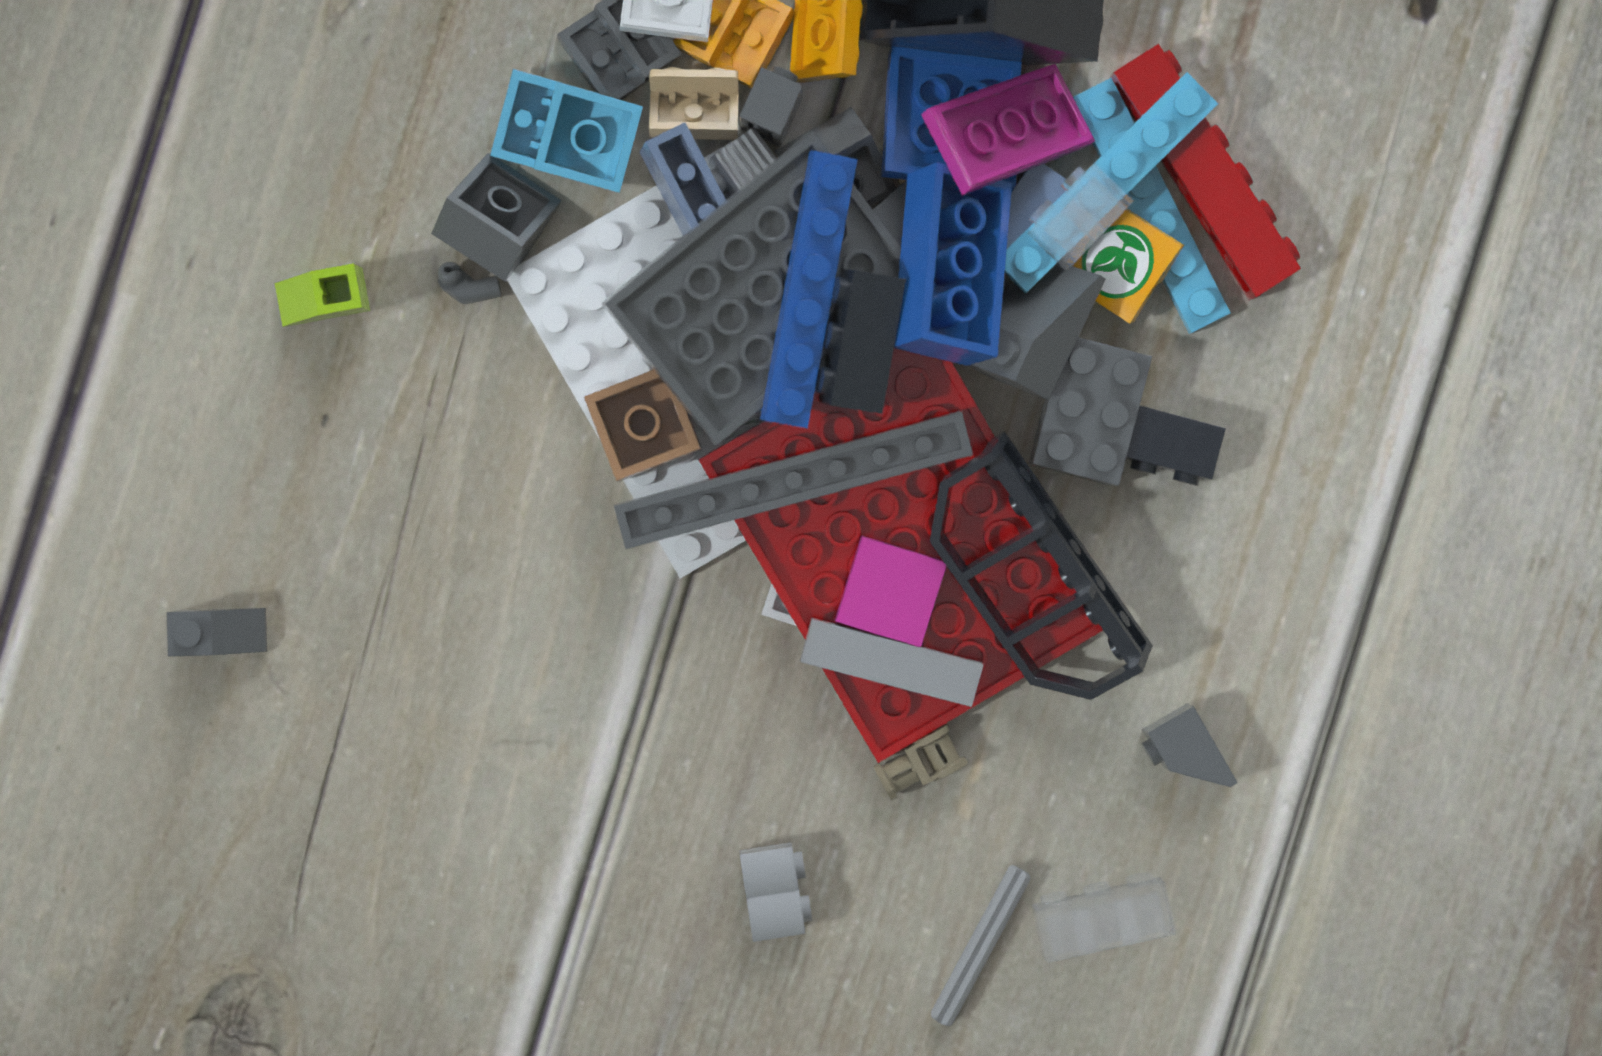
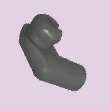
(464, 287)

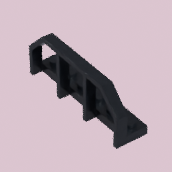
(1075, 568)

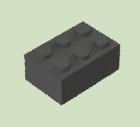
(1091, 413)

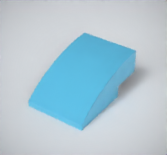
(566, 130)

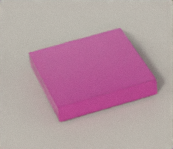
(890, 591)

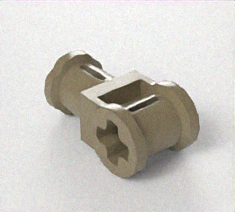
(924, 763)

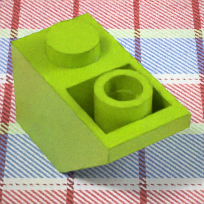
(322, 295)

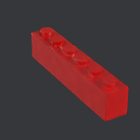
(1213, 183)

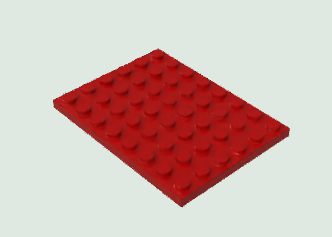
(814, 542)

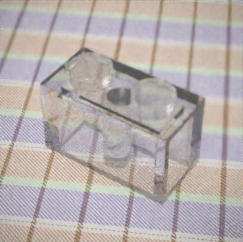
(1079, 215)

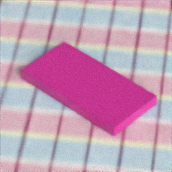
(1007, 128)

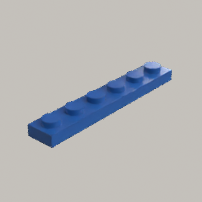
(808, 289)

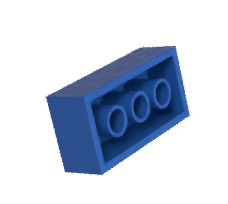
(952, 267)

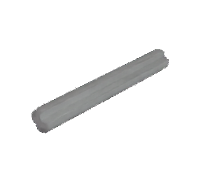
(980, 945)

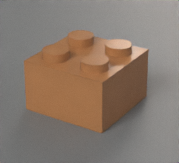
(641, 425)

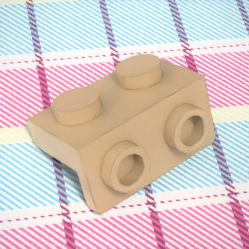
(699, 97)

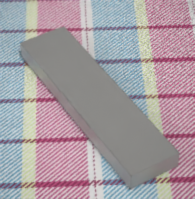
(891, 662)

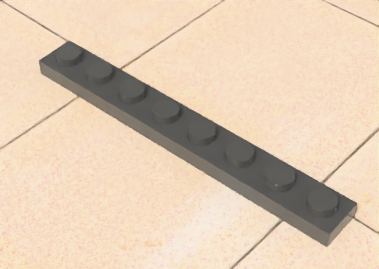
(793, 479)

